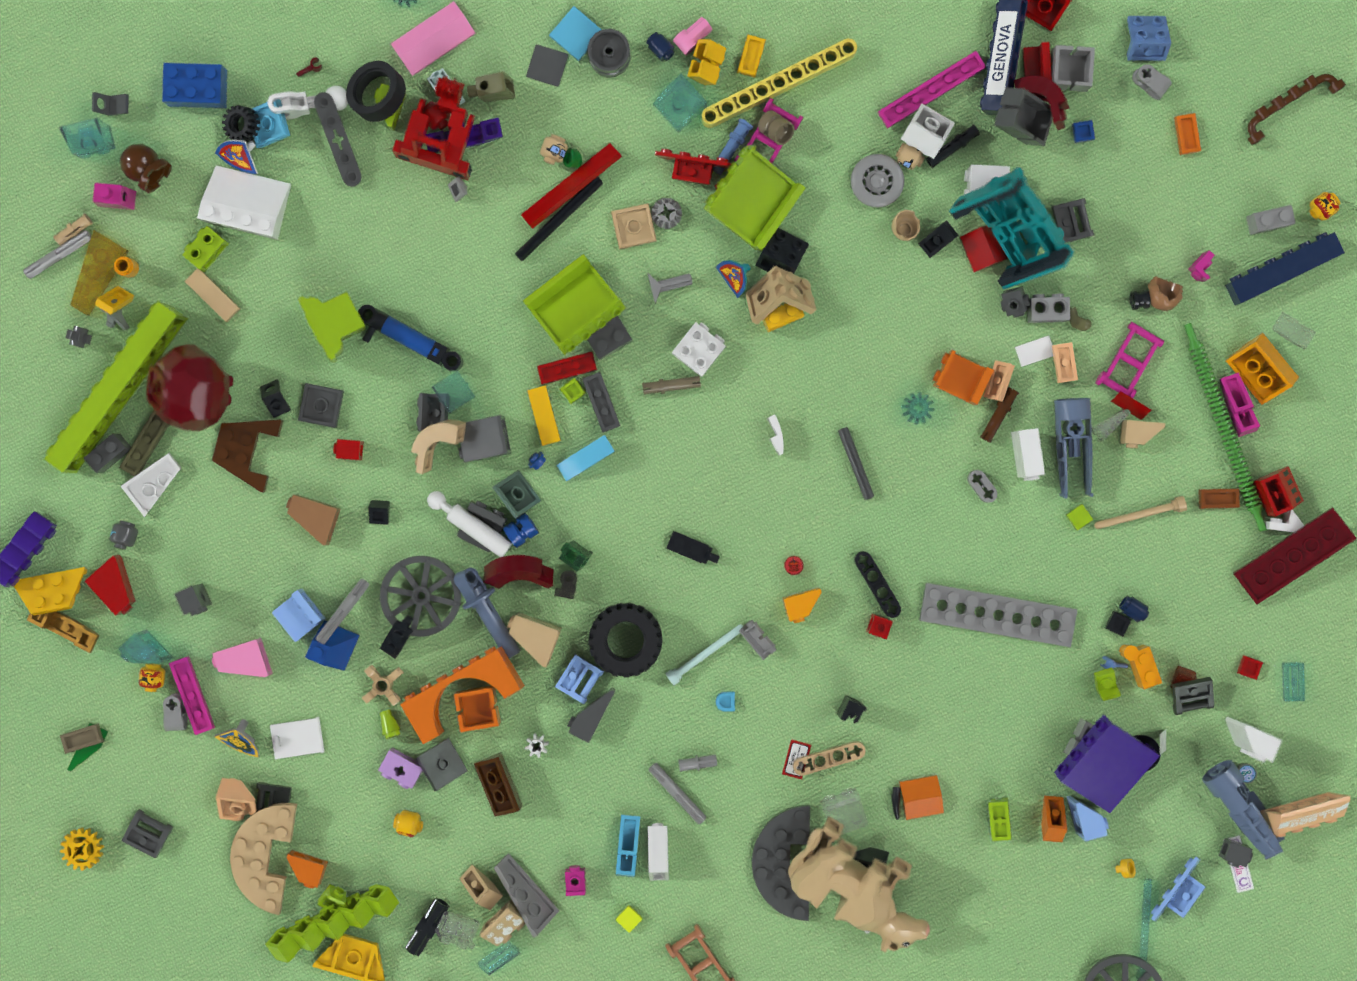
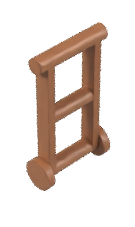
(699, 934)

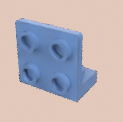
(1148, 38)

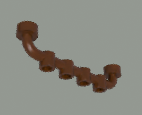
(1293, 94)

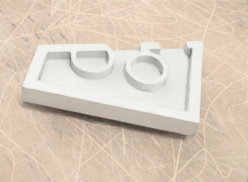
(150, 483)

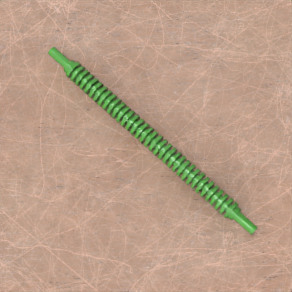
(1254, 508)

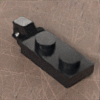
(691, 548)
(397, 637)

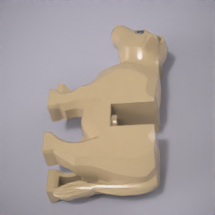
(864, 892)

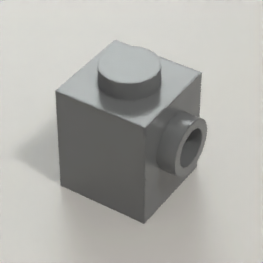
(1236, 853)

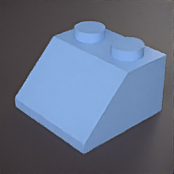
(1087, 821)

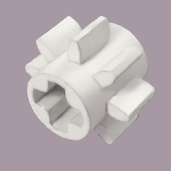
(537, 751)

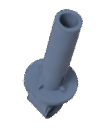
(477, 597)

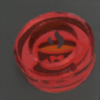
(793, 565)

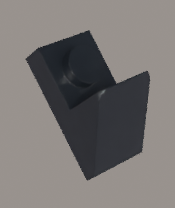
(938, 239)

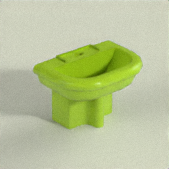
(332, 322)

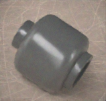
(123, 535)

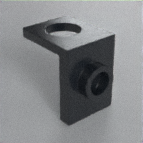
(274, 399)

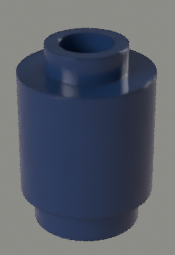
(660, 46)
(1134, 608)

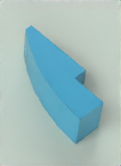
(585, 458)
(627, 846)

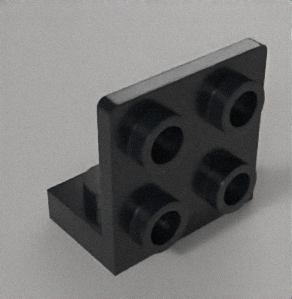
(782, 251)

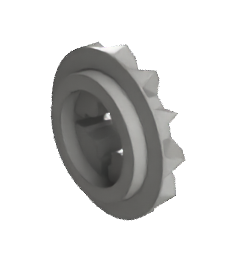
(662, 221)

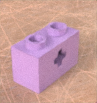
(391, 765)

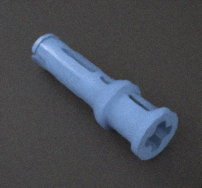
(736, 138)

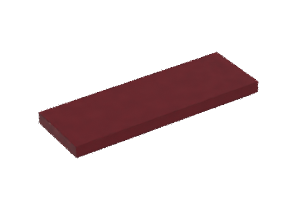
(1294, 555)

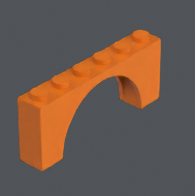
(493, 668)

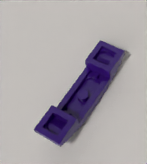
(480, 134)

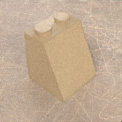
(534, 636)

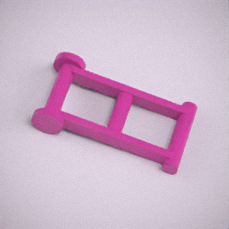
(761, 137)
(1104, 376)

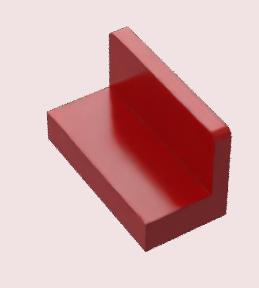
(1037, 61)

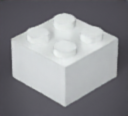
(927, 131)

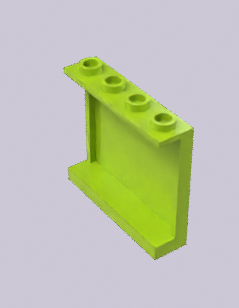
(753, 198)
(574, 304)

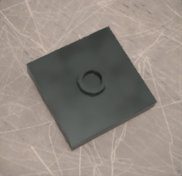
(441, 764)

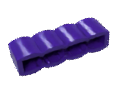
(23, 547)

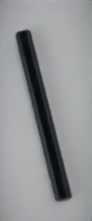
(558, 219)

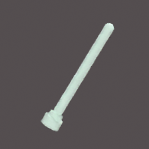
(675, 675)

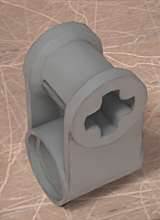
(1154, 82)
(174, 716)

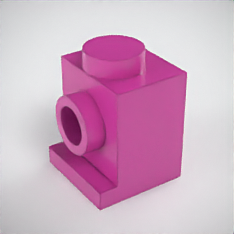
(577, 888)

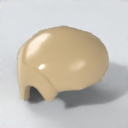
(905, 225)

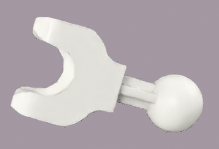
(298, 104)

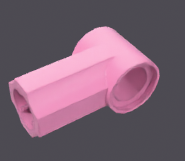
(687, 39)

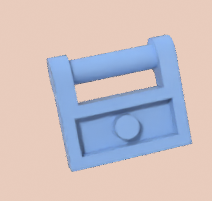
(574, 674)

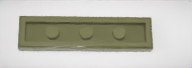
(144, 445)

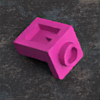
(1202, 262)

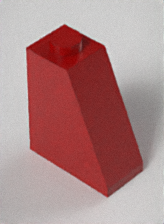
(113, 586)

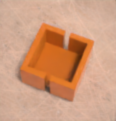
(477, 708)

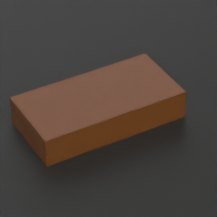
(1219, 498)

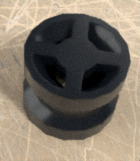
(1139, 299)

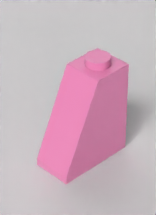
(243, 659)

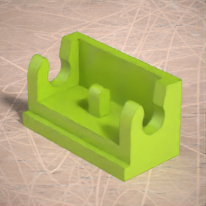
(1000, 819)

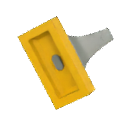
(112, 305)

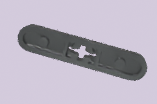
(331, 120)

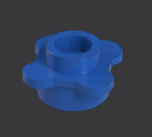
(536, 460)

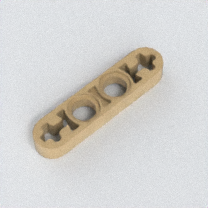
(828, 755)

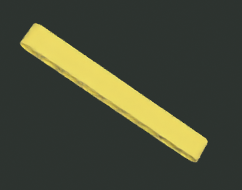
(785, 76)

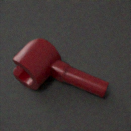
(309, 68)

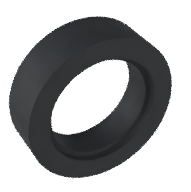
(388, 104)

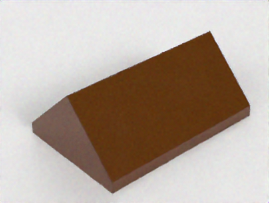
(498, 785)

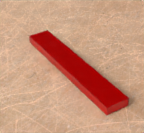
(571, 185)

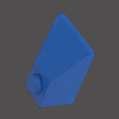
(336, 650)

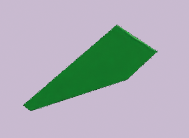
(82, 754)

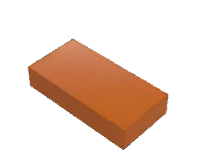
(1187, 134)

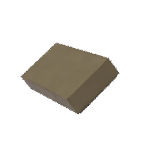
(81, 738)

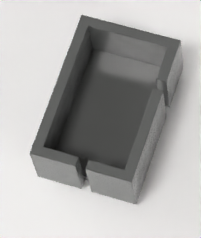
(1024, 116)

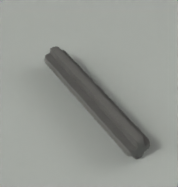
(856, 463)

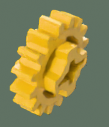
(74, 845)

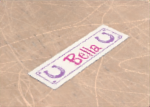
(1242, 874)

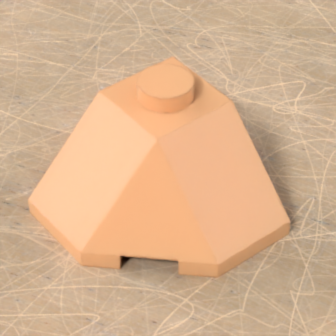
(234, 800)

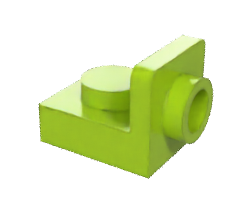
(1106, 684)

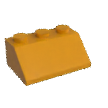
(1262, 369)

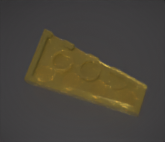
(96, 272)

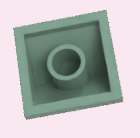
(516, 494)

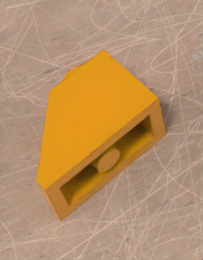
(801, 604)

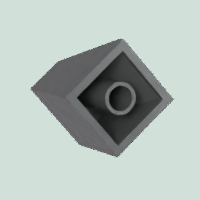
(485, 439)

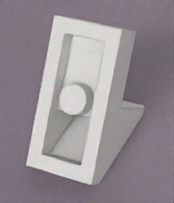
(1289, 523)

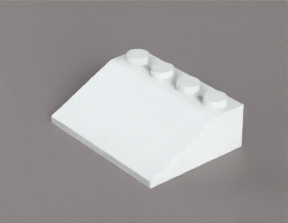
(244, 202)

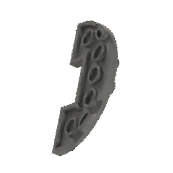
(772, 860)

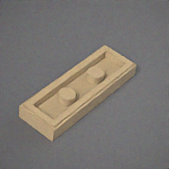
(212, 295)

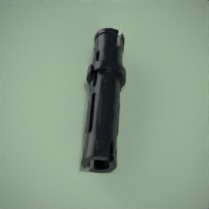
(955, 144)

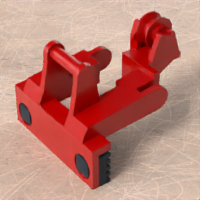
(453, 149)

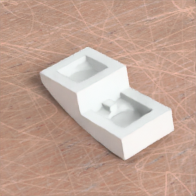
(777, 441)

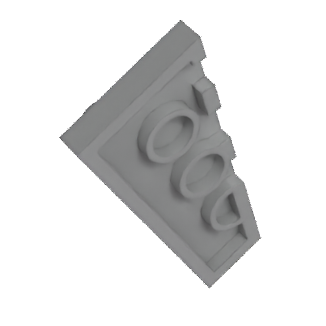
(528, 898)

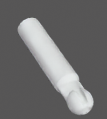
(470, 524)

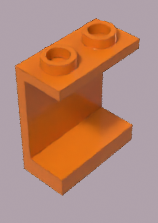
(962, 378)

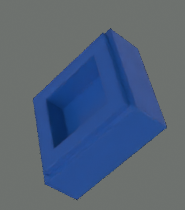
(1083, 131)

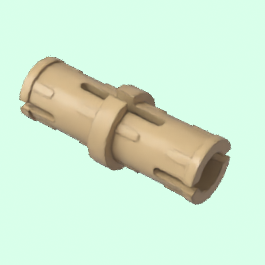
(72, 229)

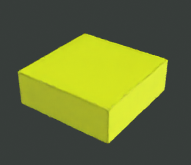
(628, 918)

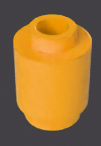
(126, 267)

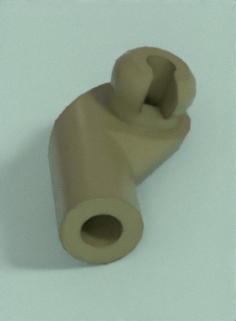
(1078, 322)

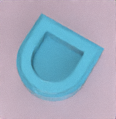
(726, 701)

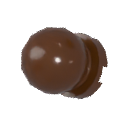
(143, 166)

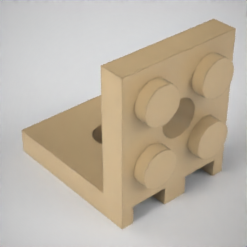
(779, 287)

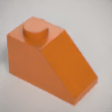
(1053, 819)
(307, 868)

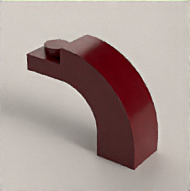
(1048, 92)
(517, 567)

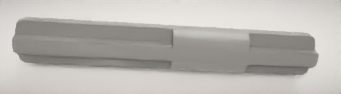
(57, 254)
(342, 611)
(676, 792)

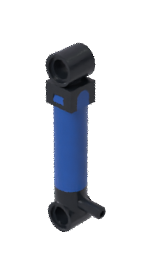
(408, 337)

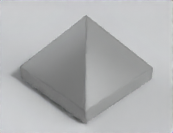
(458, 188)

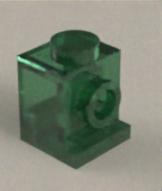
(568, 556)

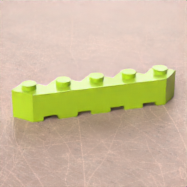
(331, 922)

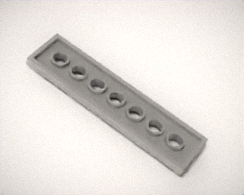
(1004, 626)

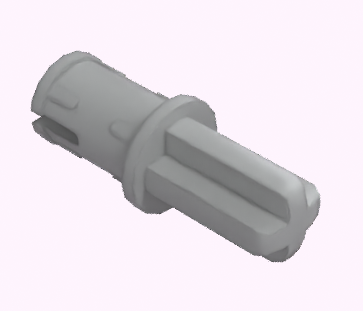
(697, 763)

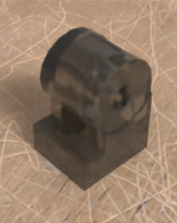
(569, 583)

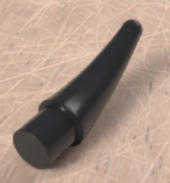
(895, 796)

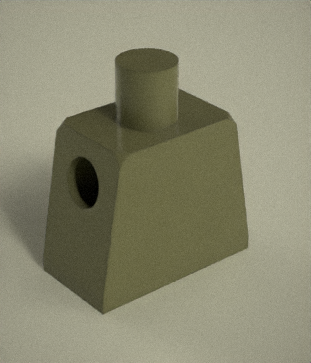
(492, 87)

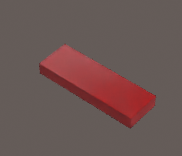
(567, 368)

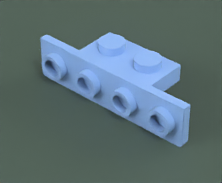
(1183, 894)

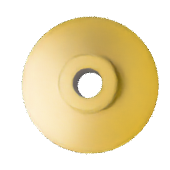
(1126, 868)

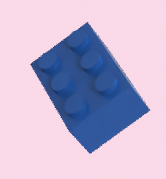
(194, 85)

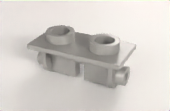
(754, 637)

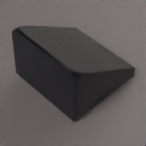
(379, 512)

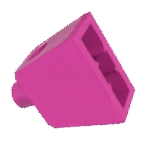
(112, 196)

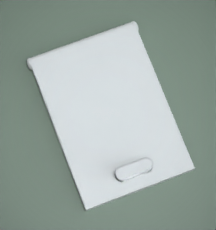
(297, 738)

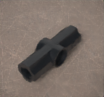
(426, 927)

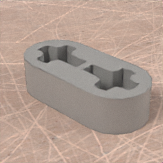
(985, 483)

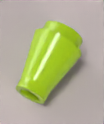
(389, 725)

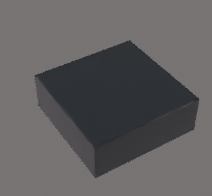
(1118, 623)

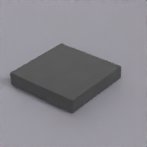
(321, 405)

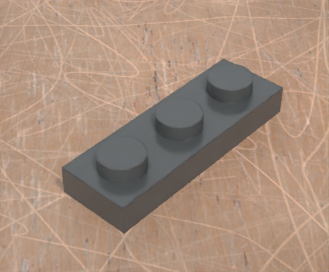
(601, 402)

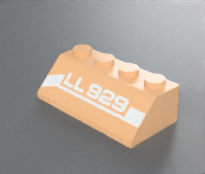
(1306, 813)

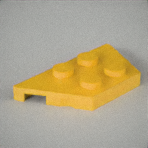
(50, 591)
(352, 958)

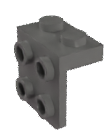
(491, 518)

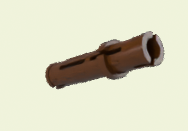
(999, 415)

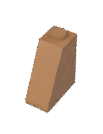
(314, 517)

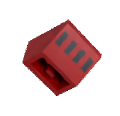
(1278, 492)

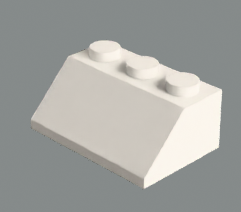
(1253, 741)

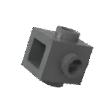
(1015, 295)

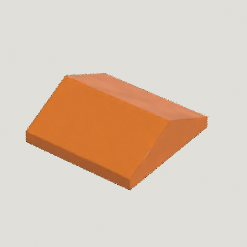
(921, 797)

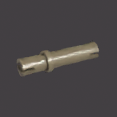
(671, 385)

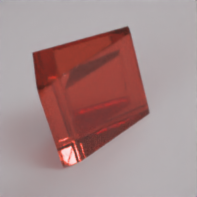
(1183, 674)

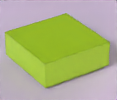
(572, 390)
(1079, 517)

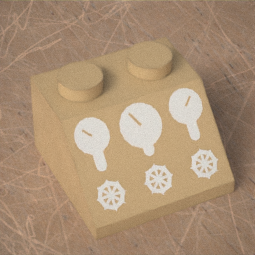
(502, 924)

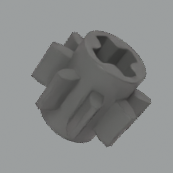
(78, 336)

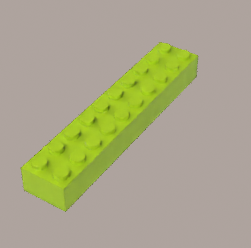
(115, 388)

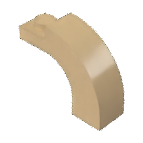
(447, 431)

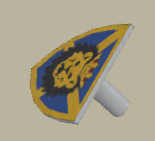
(239, 739)

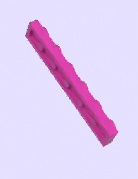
(931, 89)

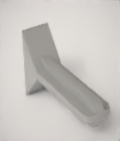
(668, 284)

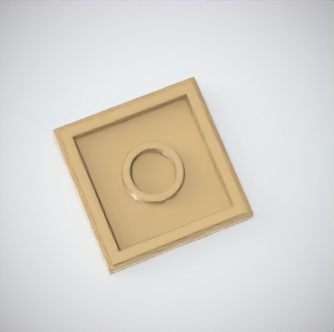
(633, 226)

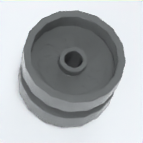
(605, 42)

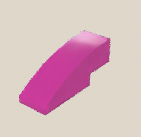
(1239, 405)

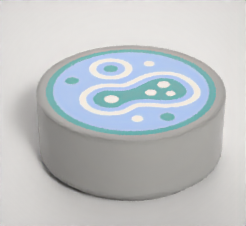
(1248, 772)

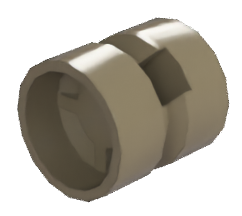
(776, 127)

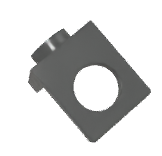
(113, 104)

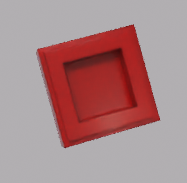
(1250, 667)

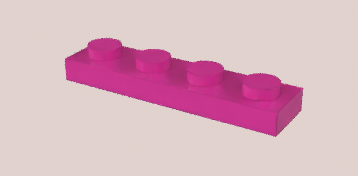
(192, 695)

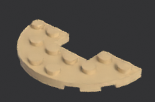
(252, 853)

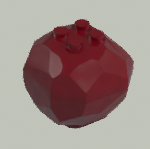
(189, 388)

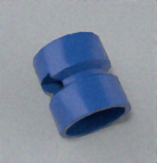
(521, 530)

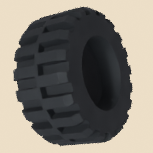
(599, 640)

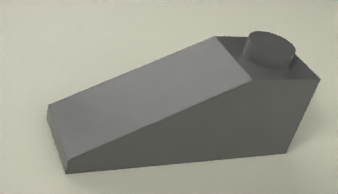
(587, 720)

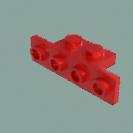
(691, 168)

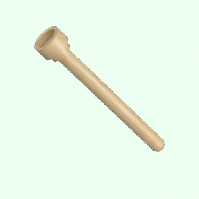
(1178, 504)

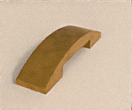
(68, 628)

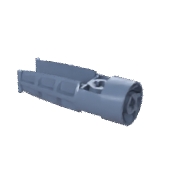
(1072, 412)
(1244, 806)

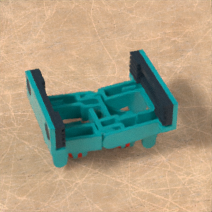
(1034, 223)

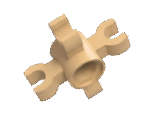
(376, 677)

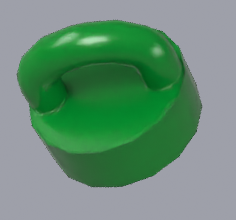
(572, 158)

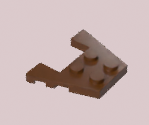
(237, 447)

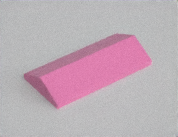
(433, 38)

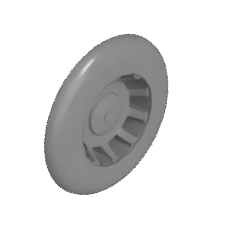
(877, 180)

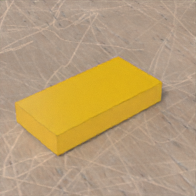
(751, 56)

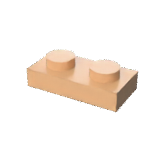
(1064, 362)
(999, 381)

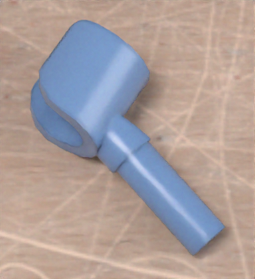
(1111, 663)

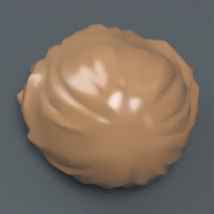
(1164, 294)

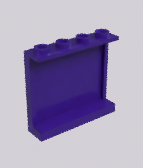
(1106, 764)

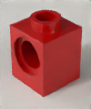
(348, 449)
(879, 626)

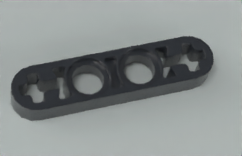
(880, 582)

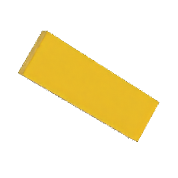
(544, 415)

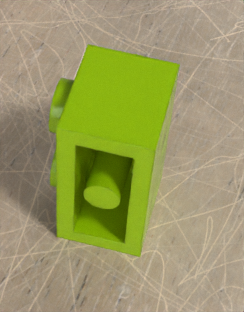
(205, 248)

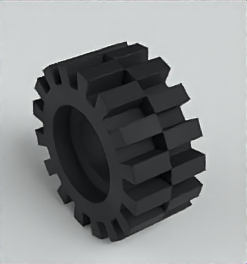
(232, 119)

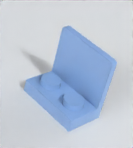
(298, 615)

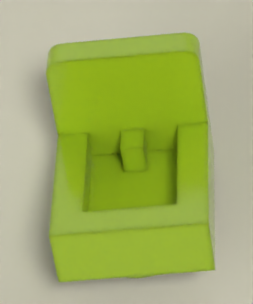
(332, 895)

